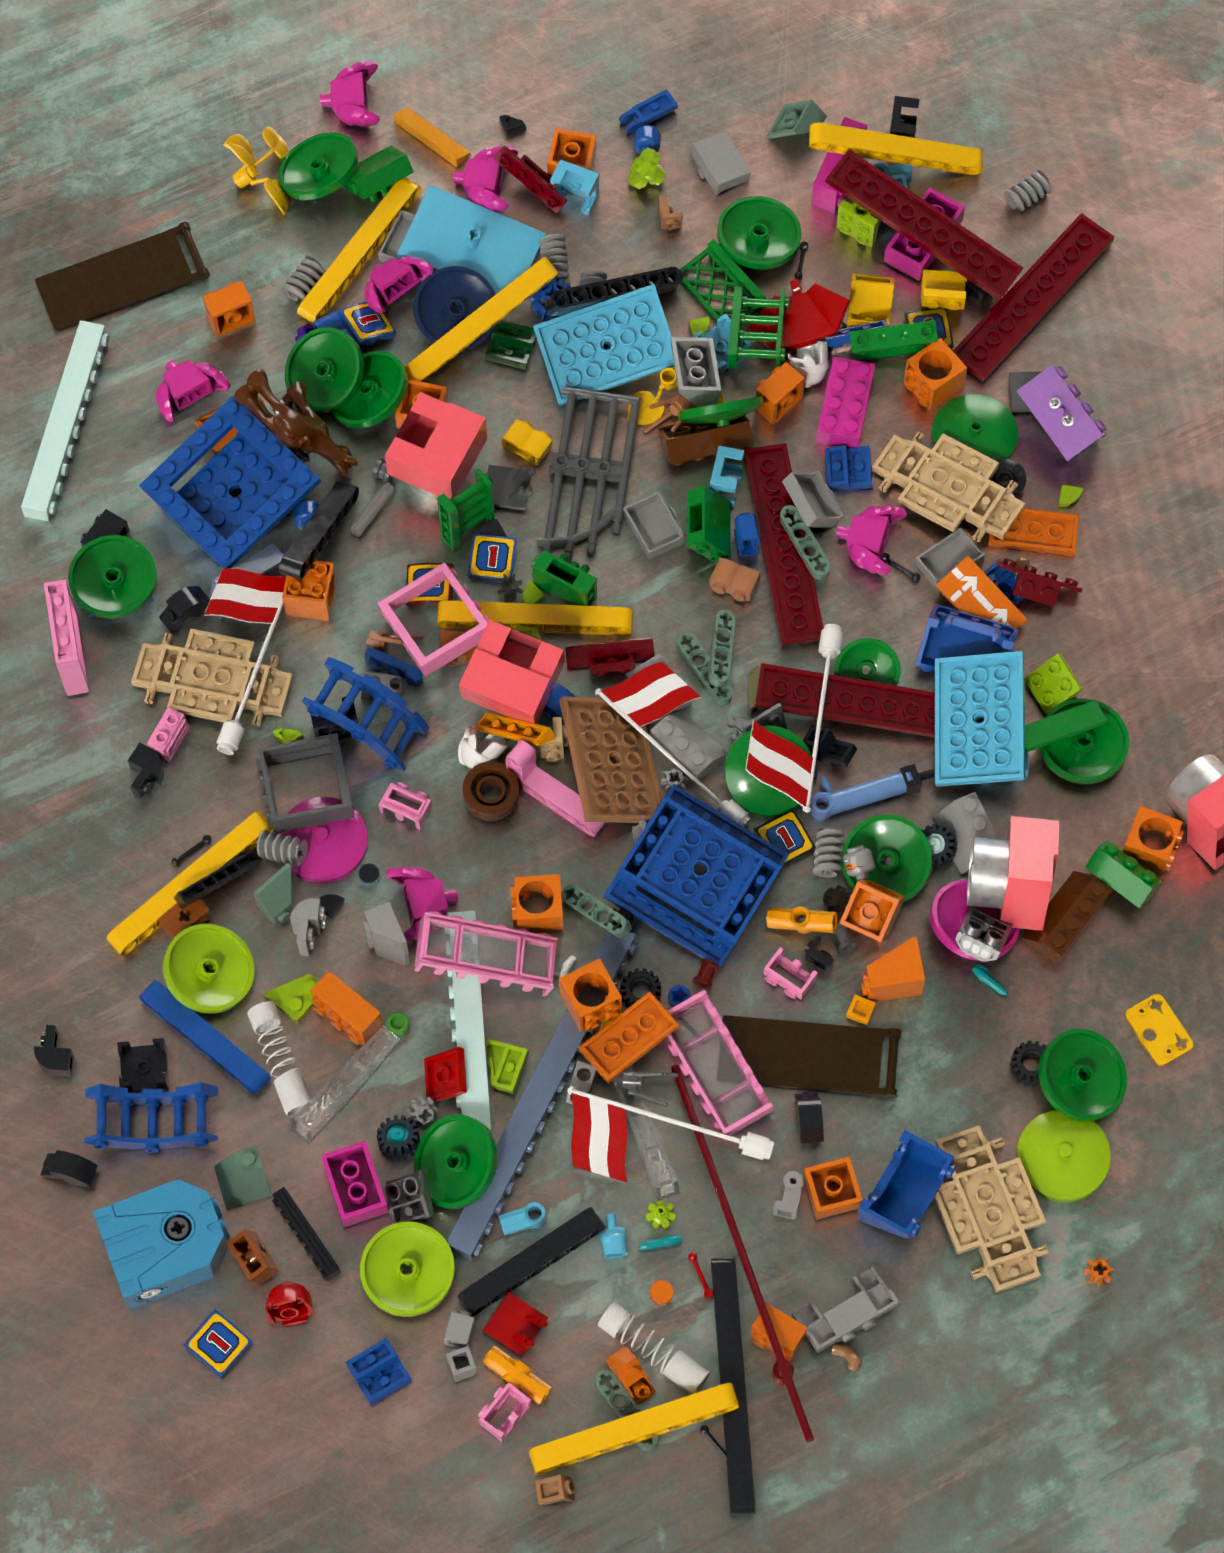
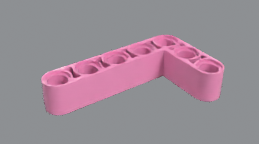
(548, 789)

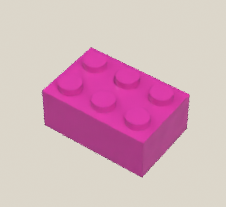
(354, 1184)

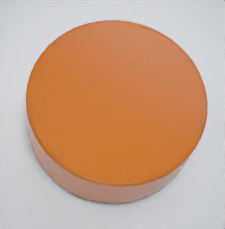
(661, 1292)

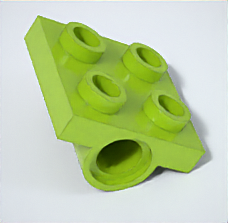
(858, 223)
(1053, 683)

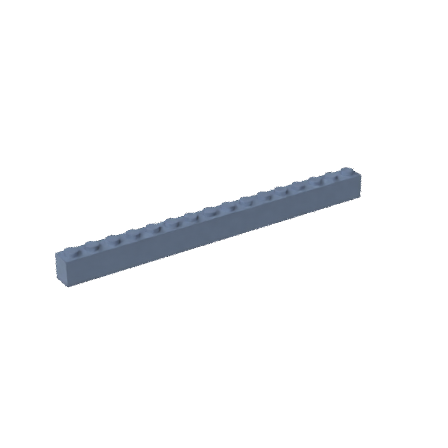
(534, 1106)

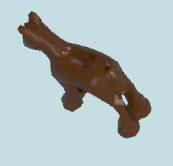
(298, 430)

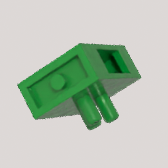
(378, 173)
(708, 523)
(564, 579)

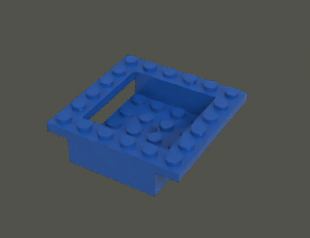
(254, 461)
(663, 862)

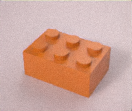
(345, 1009)

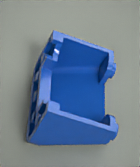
(962, 634)
(907, 1187)

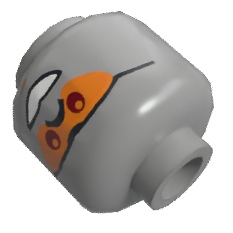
(859, 862)

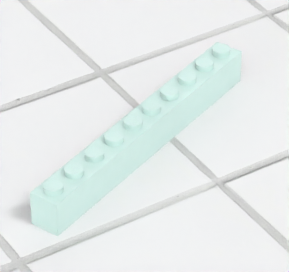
(64, 421)
(470, 1036)

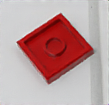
(445, 1075)

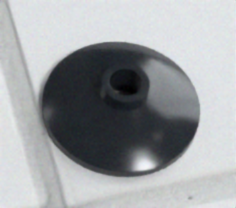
(1010, 470)

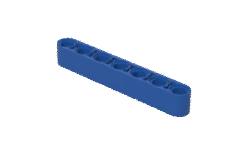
(205, 1038)

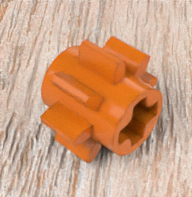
(1103, 1267)

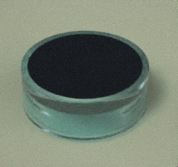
(369, 874)

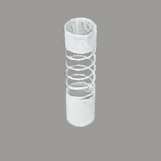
(291, 1084)
(680, 1369)

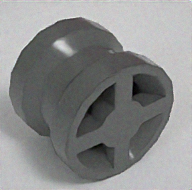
(380, 471)

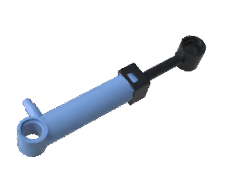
(868, 792)

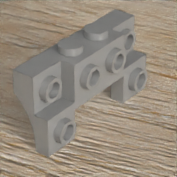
(849, 1316)

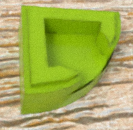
(699, 324)
(1069, 495)
(532, 594)
(287, 735)

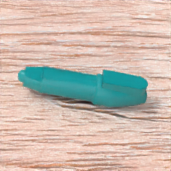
(984, 975)
(661, 1242)

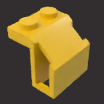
(943, 290)
(870, 299)

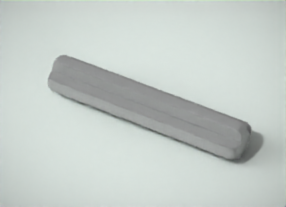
(372, 509)

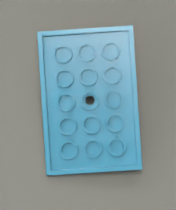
(470, 236)
(578, 342)
(979, 719)

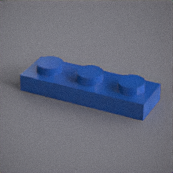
(843, 335)

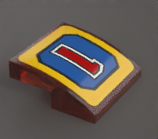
(440, 592)

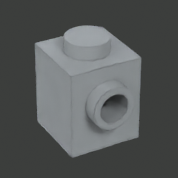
(459, 1329)
(461, 1363)

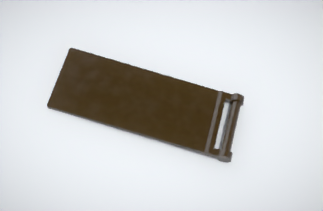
(119, 277)
(816, 1055)

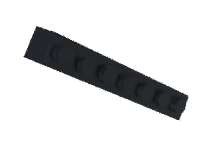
(218, 878)
(305, 1234)

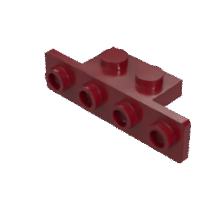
(531, 177)
(1037, 586)
(610, 656)

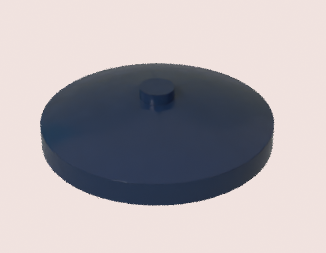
(448, 299)

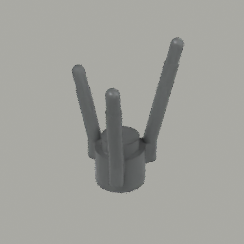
(634, 1080)

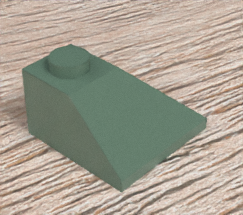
(796, 119)
(276, 895)
(242, 1178)

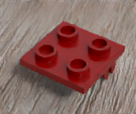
(515, 1324)

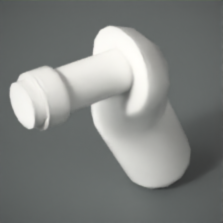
(570, 961)

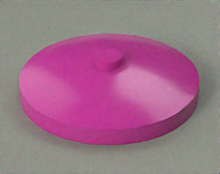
(333, 847)
(949, 912)

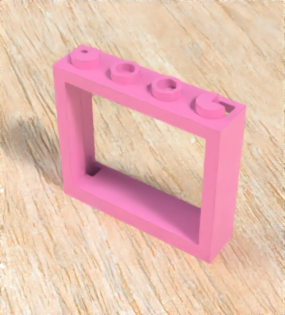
(66, 637)
(452, 649)

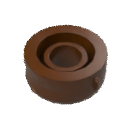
(491, 775)

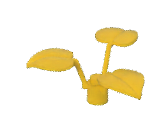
(247, 174)
(648, 416)

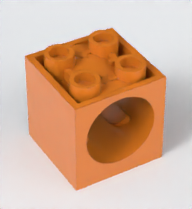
(939, 359)
(313, 594)
(1158, 824)
(537, 886)
(872, 910)
(590, 976)

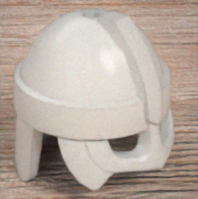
(811, 362)
(474, 752)

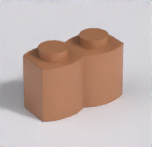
(734, 580)

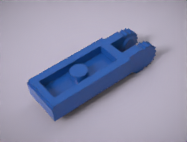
(649, 110)
(393, 666)

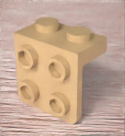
(554, 749)

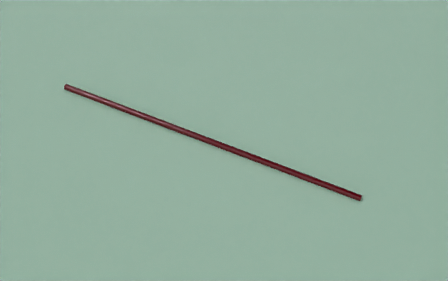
(744, 1258)

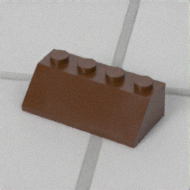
(702, 440)
(1069, 915)

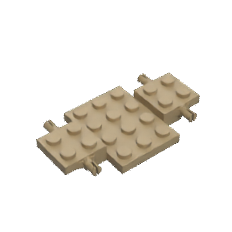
(949, 484)
(211, 677)
(990, 1209)

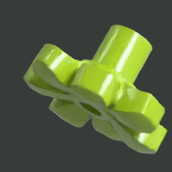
(660, 1214)

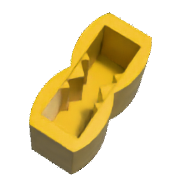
(527, 442)

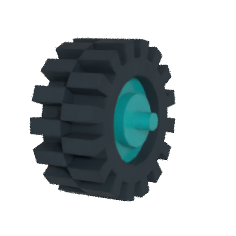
(398, 1137)

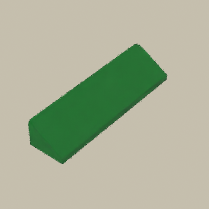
(1063, 725)

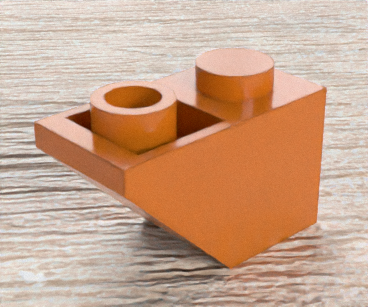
(630, 1374)

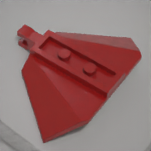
(809, 317)

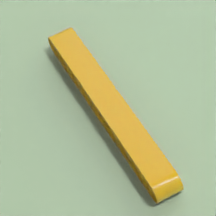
(896, 148)
(358, 250)
(481, 320)
(546, 617)
(144, 920)
(633, 1428)

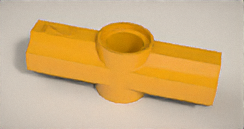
(815, 920)
(517, 1374)

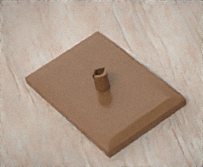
(610, 762)

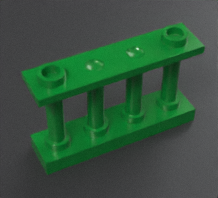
(740, 319)
(892, 340)
(466, 510)

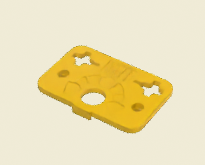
(1165, 1027)

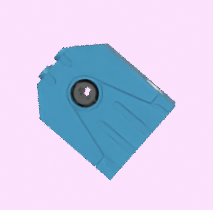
(163, 1240)

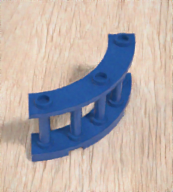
(382, 696)
(152, 1099)

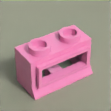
(168, 734)
(401, 810)
(793, 968)
(501, 1397)

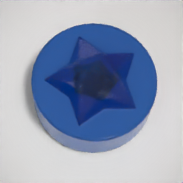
(678, 994)

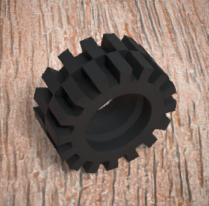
(639, 977)
(1017, 1062)

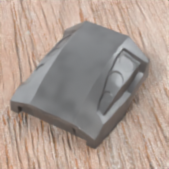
(982, 935)
(409, 1198)

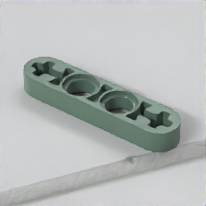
(802, 543)
(723, 648)
(702, 669)
(595, 911)
(630, 1406)

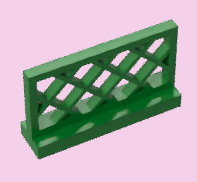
(732, 272)

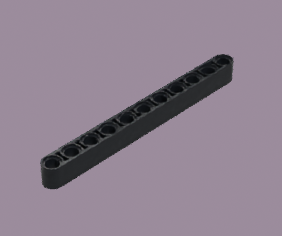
(732, 1371)

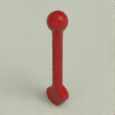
(708, 1293)

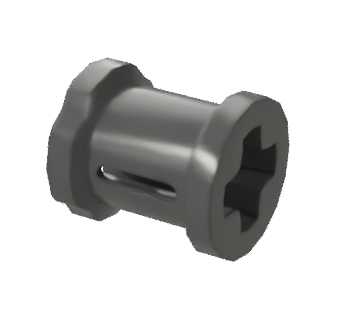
(844, 939)

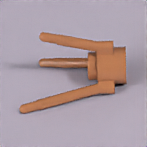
(678, 403)
(380, 640)

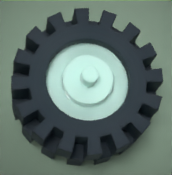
(941, 843)

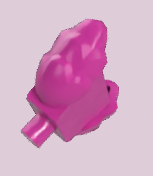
(350, 95)
(484, 179)
(394, 279)
(186, 385)
(868, 536)
(421, 895)

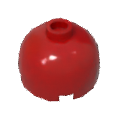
(289, 1304)

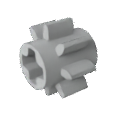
(674, 775)
(422, 1110)

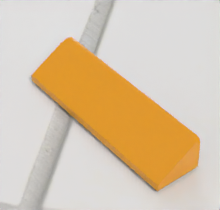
(431, 136)
(515, 729)

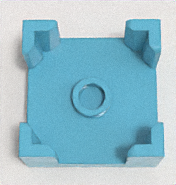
(578, 182)
(721, 337)
(726, 474)

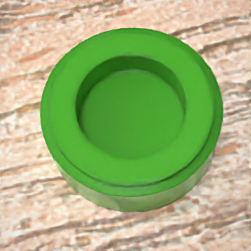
(398, 1023)

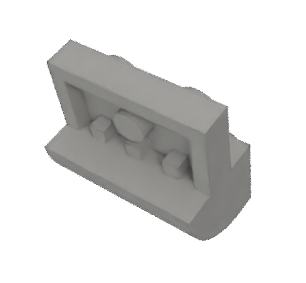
(307, 921)

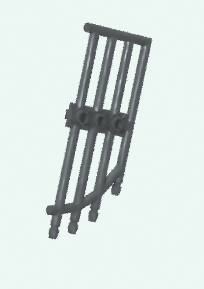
(590, 467)

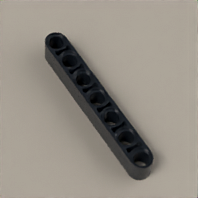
(604, 292)
(319, 530)
(531, 1261)

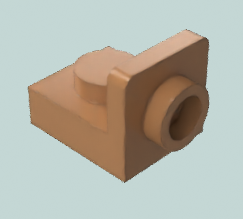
(667, 218)
(555, 1489)

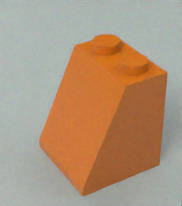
(895, 974)

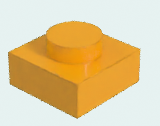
(860, 1009)

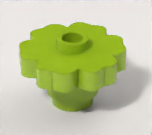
(646, 169)

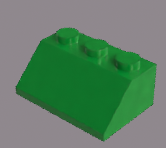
(1123, 874)

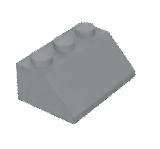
(696, 369)
(688, 744)
(965, 820)
(385, 934)

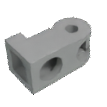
(393, 682)
(582, 1079)
(792, 1189)

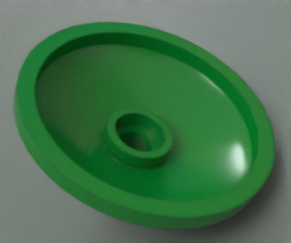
(871, 652)

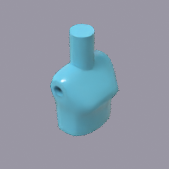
(613, 1239)

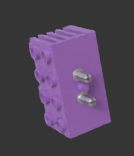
(1062, 412)

